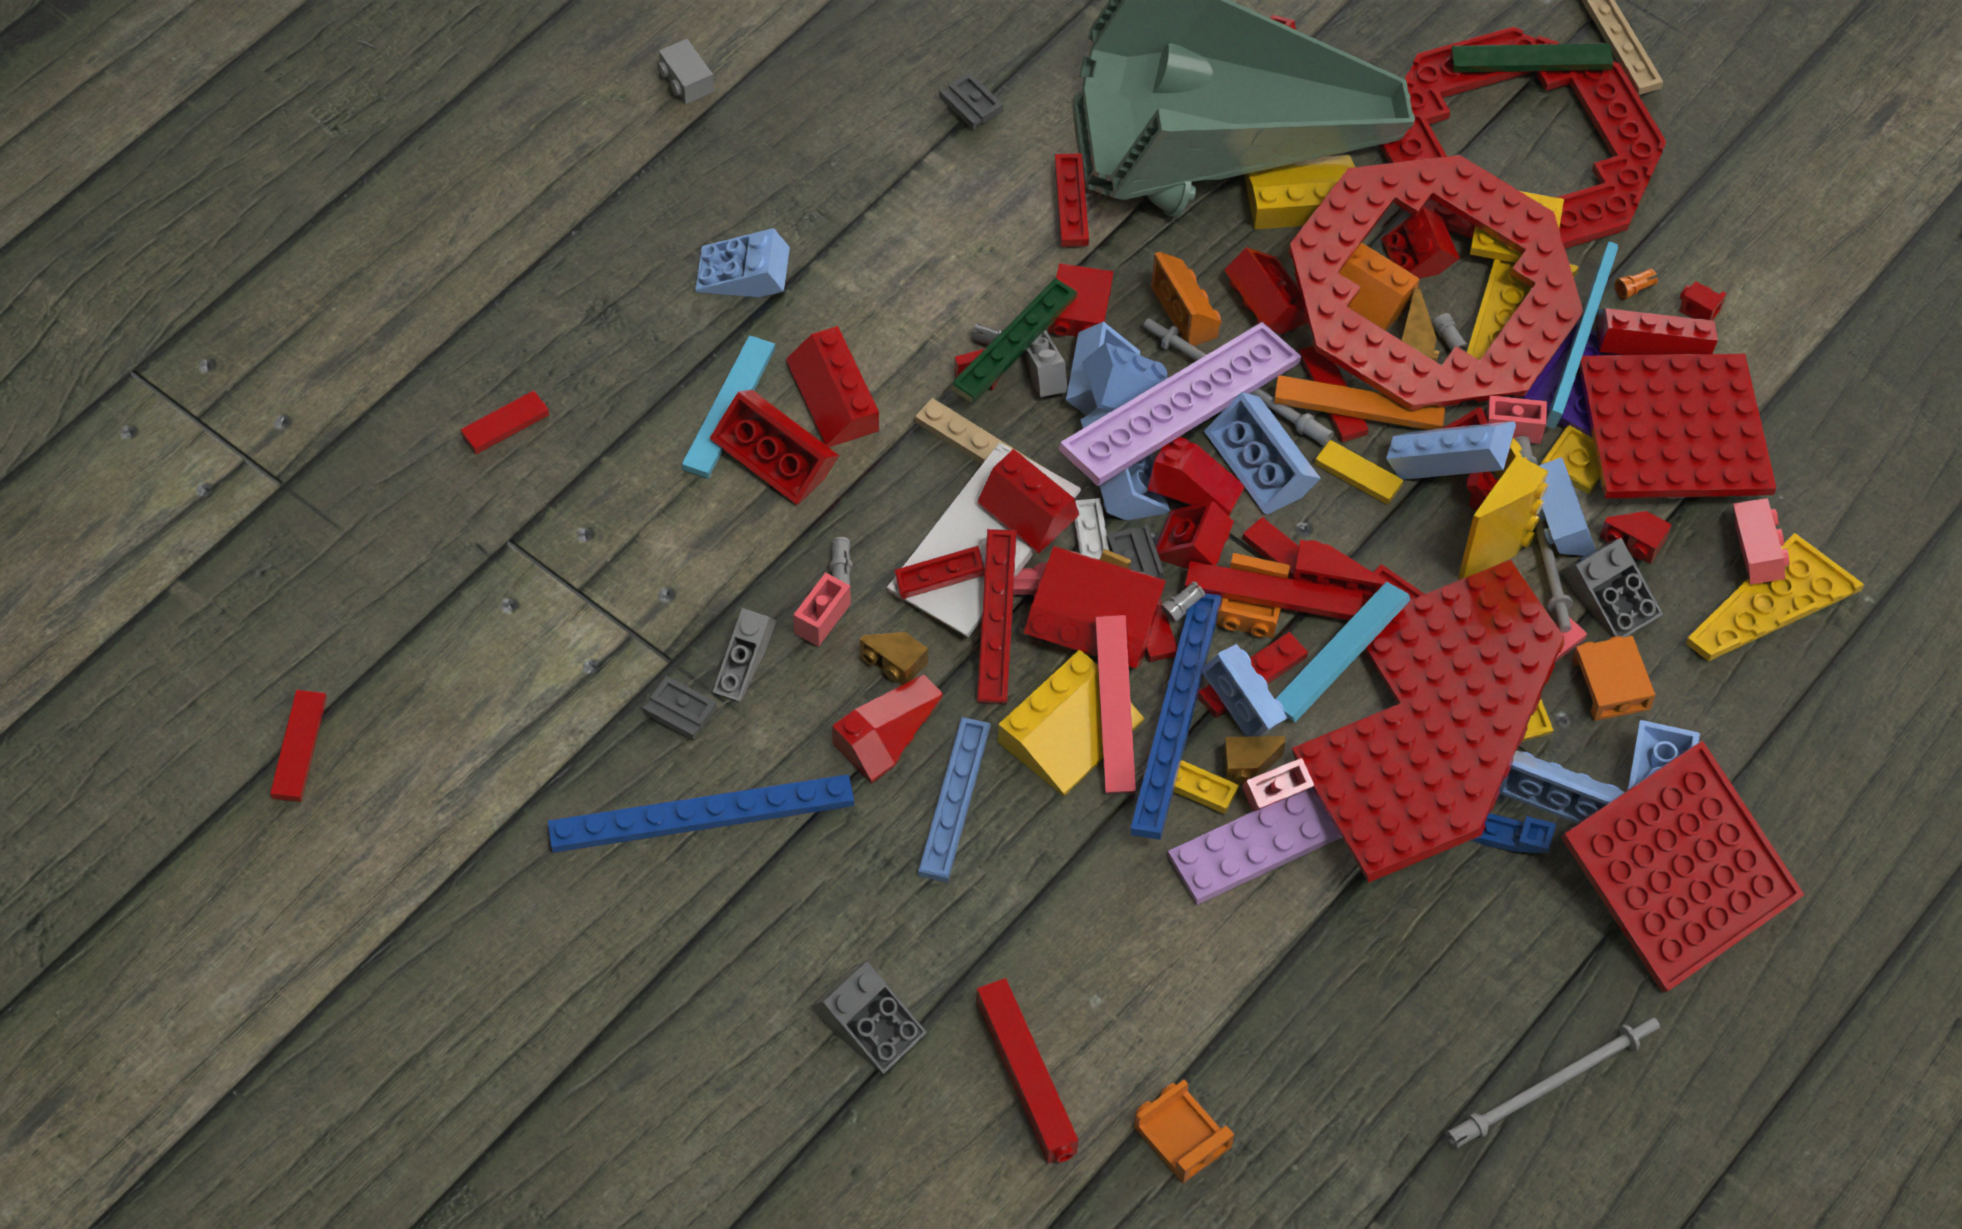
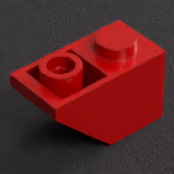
(1640, 532)

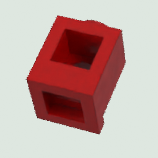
(1701, 302)

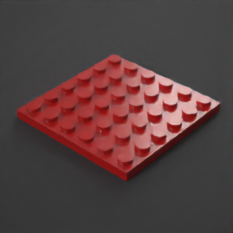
(1676, 426)
(1682, 866)

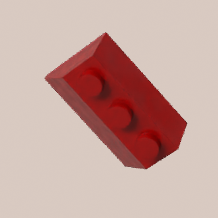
(1267, 290)
(1027, 501)

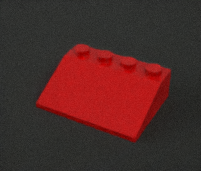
(1083, 588)

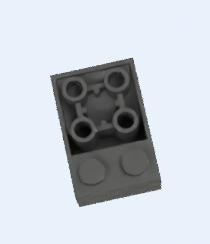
(1613, 589)
(869, 1017)

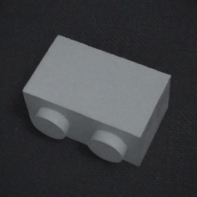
(685, 71)

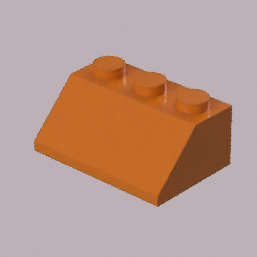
(1384, 286)
(1184, 300)

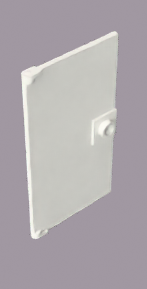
(959, 529)

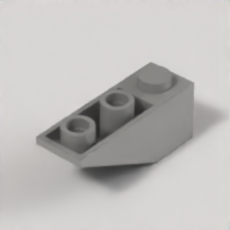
(1046, 366)
(744, 654)

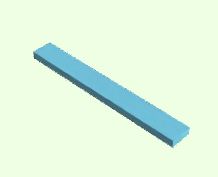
(1581, 335)

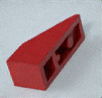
(1329, 567)

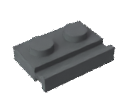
(971, 101)
(1139, 548)
(680, 707)

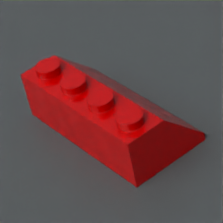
(1653, 334)
(833, 388)
(773, 446)

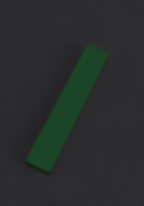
(1531, 57)
(1013, 340)

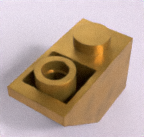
(895, 654)

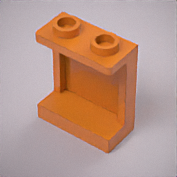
(1247, 616)
(1615, 677)
(1182, 1131)

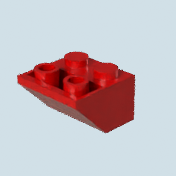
(1421, 245)

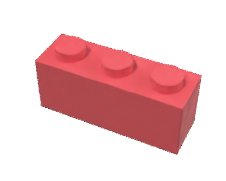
(1760, 540)

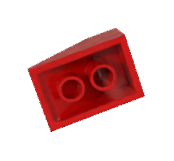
(1193, 476)

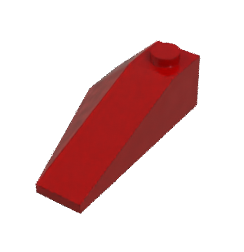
(882, 728)

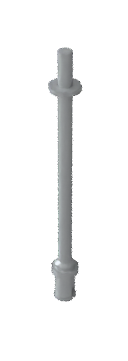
(1304, 423)
(1559, 602)
(1478, 1125)

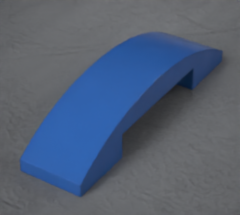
(1515, 835)

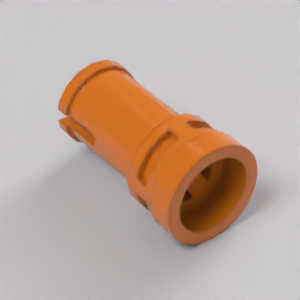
(1630, 285)

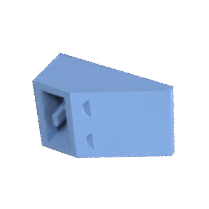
(744, 265)

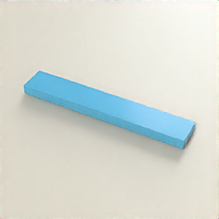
(743, 376)
(1342, 650)

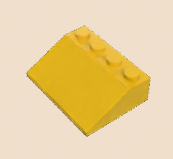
(1293, 191)
(1505, 517)
(1061, 725)

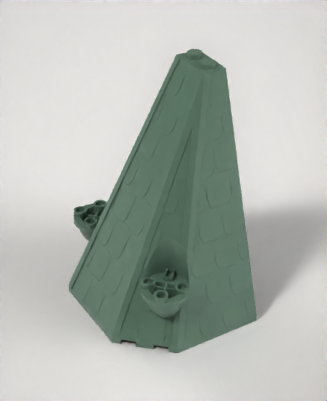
(1219, 95)

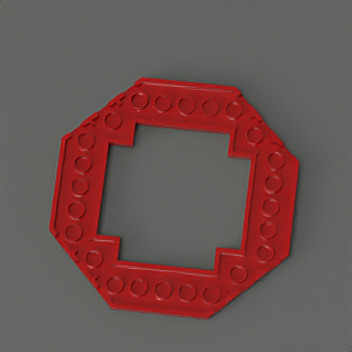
(1606, 98)
(1387, 362)

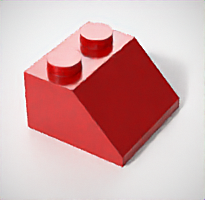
(1194, 535)

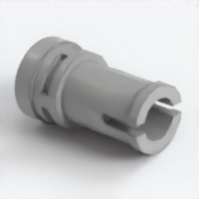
(1446, 329)
(1177, 606)

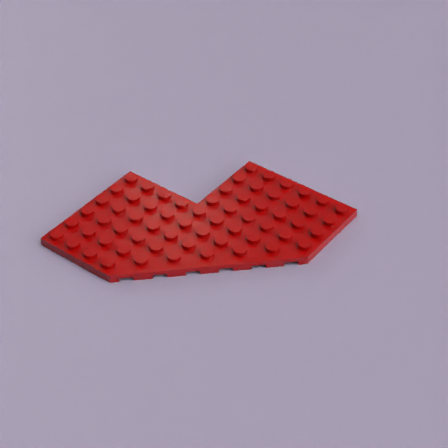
(1465, 684)

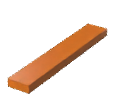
(1354, 403)

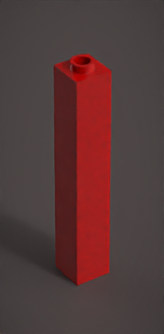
(1027, 1071)

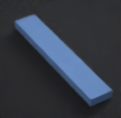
(954, 800)

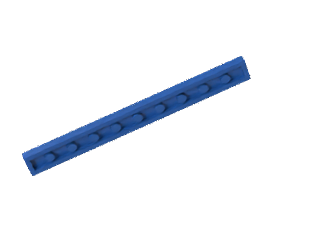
(1175, 718)
(700, 813)

